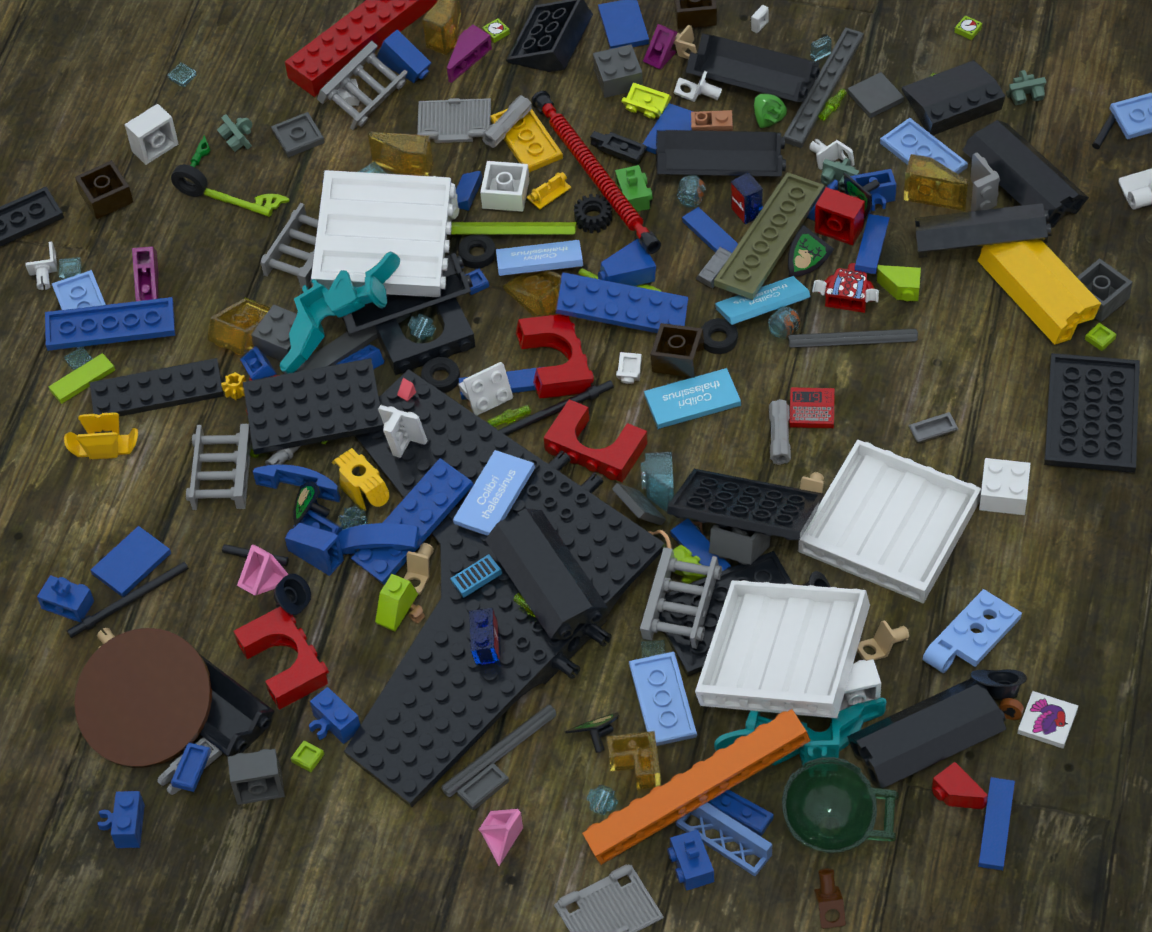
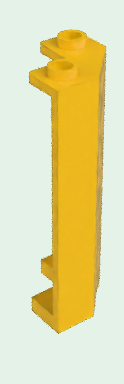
(1041, 286)

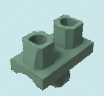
(1024, 85)
(228, 128)
(835, 171)

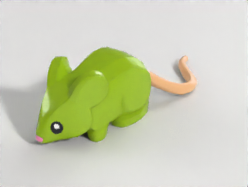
(684, 555)

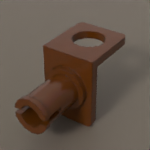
(829, 898)

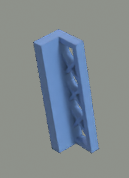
(734, 832)

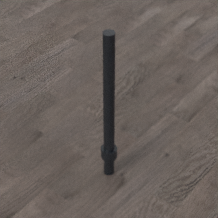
(591, 393)
(90, 622)

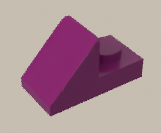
(660, 47)

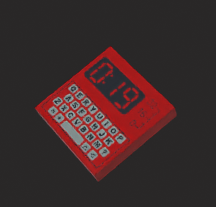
(812, 407)

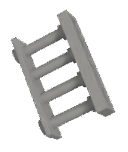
(355, 67)
(281, 246)
(239, 475)
(663, 584)

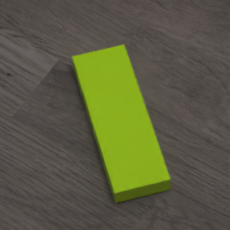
(79, 379)

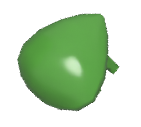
(769, 110)

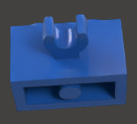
(885, 192)
(65, 598)
(333, 716)
(125, 819)
(691, 859)

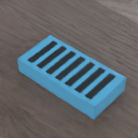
(476, 575)

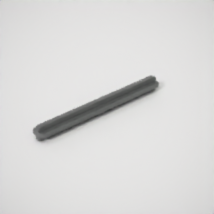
(851, 338)
(499, 750)

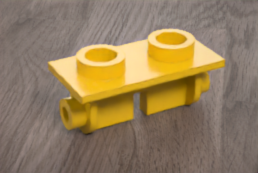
(549, 191)

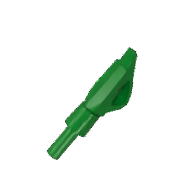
(200, 152)

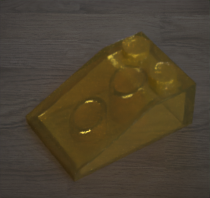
(442, 26)
(402, 153)
(934, 184)
(536, 291)
(235, 325)

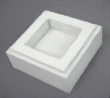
(759, 19)

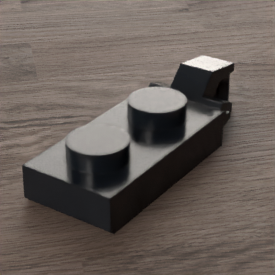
(619, 146)

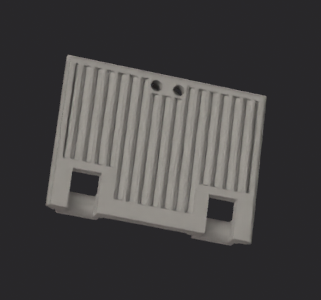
(454, 119)
(609, 906)

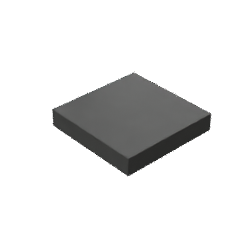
(875, 95)
(298, 134)
(639, 504)

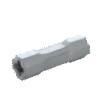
(496, 132)
(779, 417)

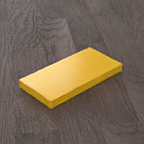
(530, 141)

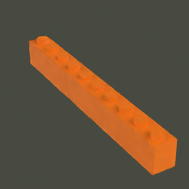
(696, 786)

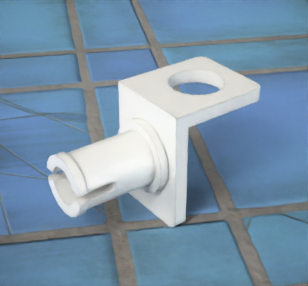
(702, 88)
(831, 152)
(43, 268)

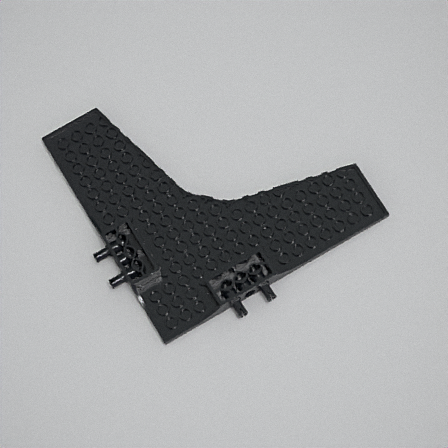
(438, 695)

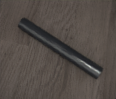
(1104, 131)
(243, 552)

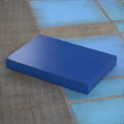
(623, 23)
(671, 119)
(130, 561)

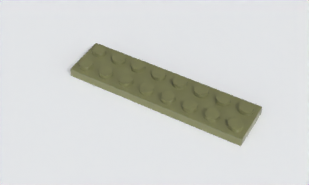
(769, 236)

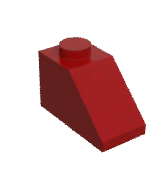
(958, 789)

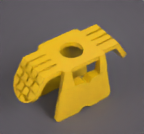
(100, 444)
(368, 482)

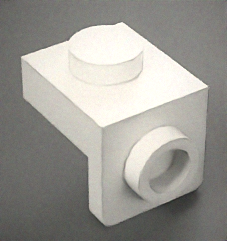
(629, 367)

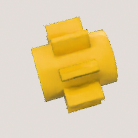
(234, 386)

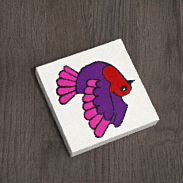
(1047, 719)

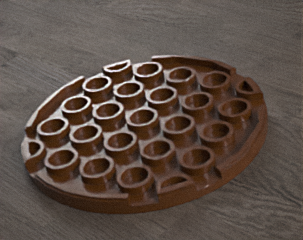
(143, 697)

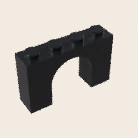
(410, 355)

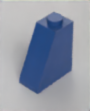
(402, 55)
(629, 266)
(315, 547)

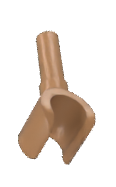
(416, 614)

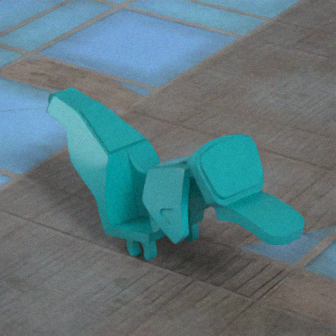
(339, 300)
(823, 743)

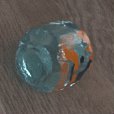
(691, 191)
(783, 322)

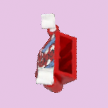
(847, 289)

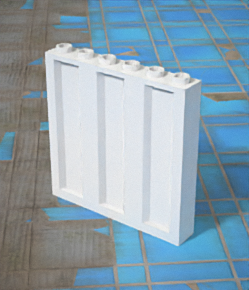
(382, 213)
(890, 520)
(783, 648)

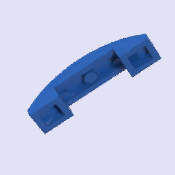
(295, 475)
(378, 535)

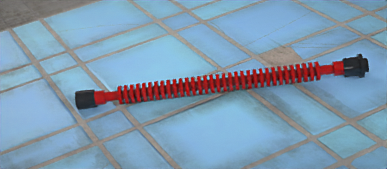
(648, 240)

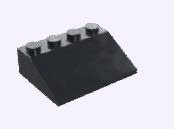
(551, 35)
(954, 97)

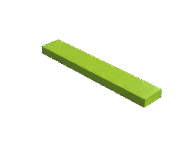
(513, 227)

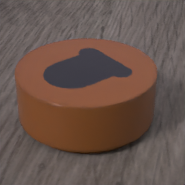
(1011, 708)

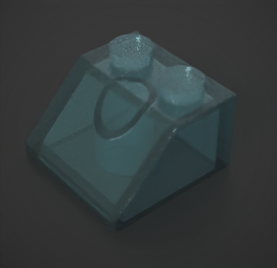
(658, 478)

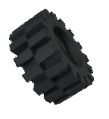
(592, 222)

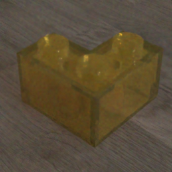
(636, 752)

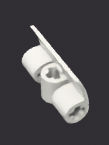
(1137, 188)

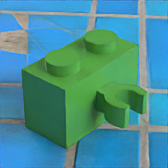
(633, 186)

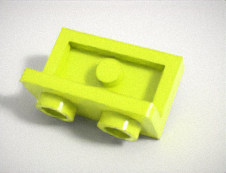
(646, 100)

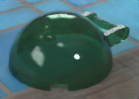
(834, 806)

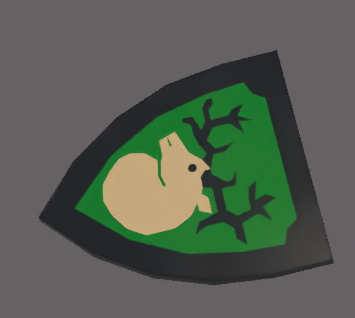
(854, 189)
(807, 252)
(306, 500)
(598, 728)

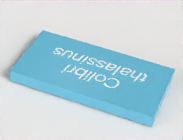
(767, 299)
(692, 398)

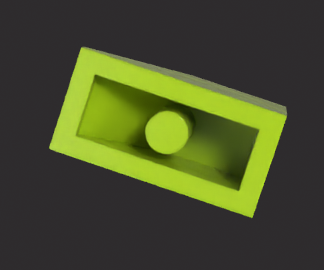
(900, 282)
(394, 602)

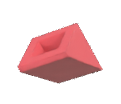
(406, 390)

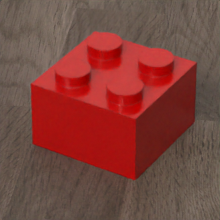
(839, 216)

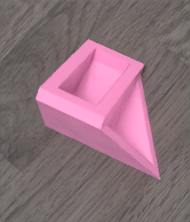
(260, 572)
(501, 830)

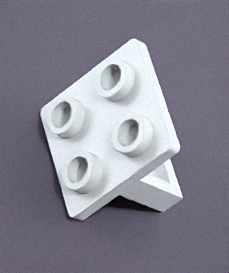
(487, 388)
(401, 429)

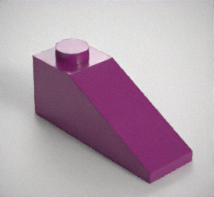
(468, 50)
(145, 273)

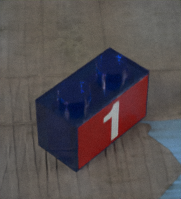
(746, 198)
(484, 636)

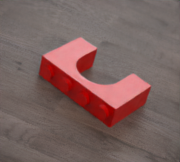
(557, 333)
(611, 461)
(279, 629)

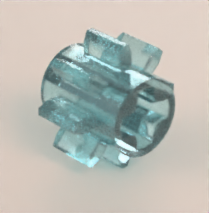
(421, 326)
(352, 517)
(602, 799)

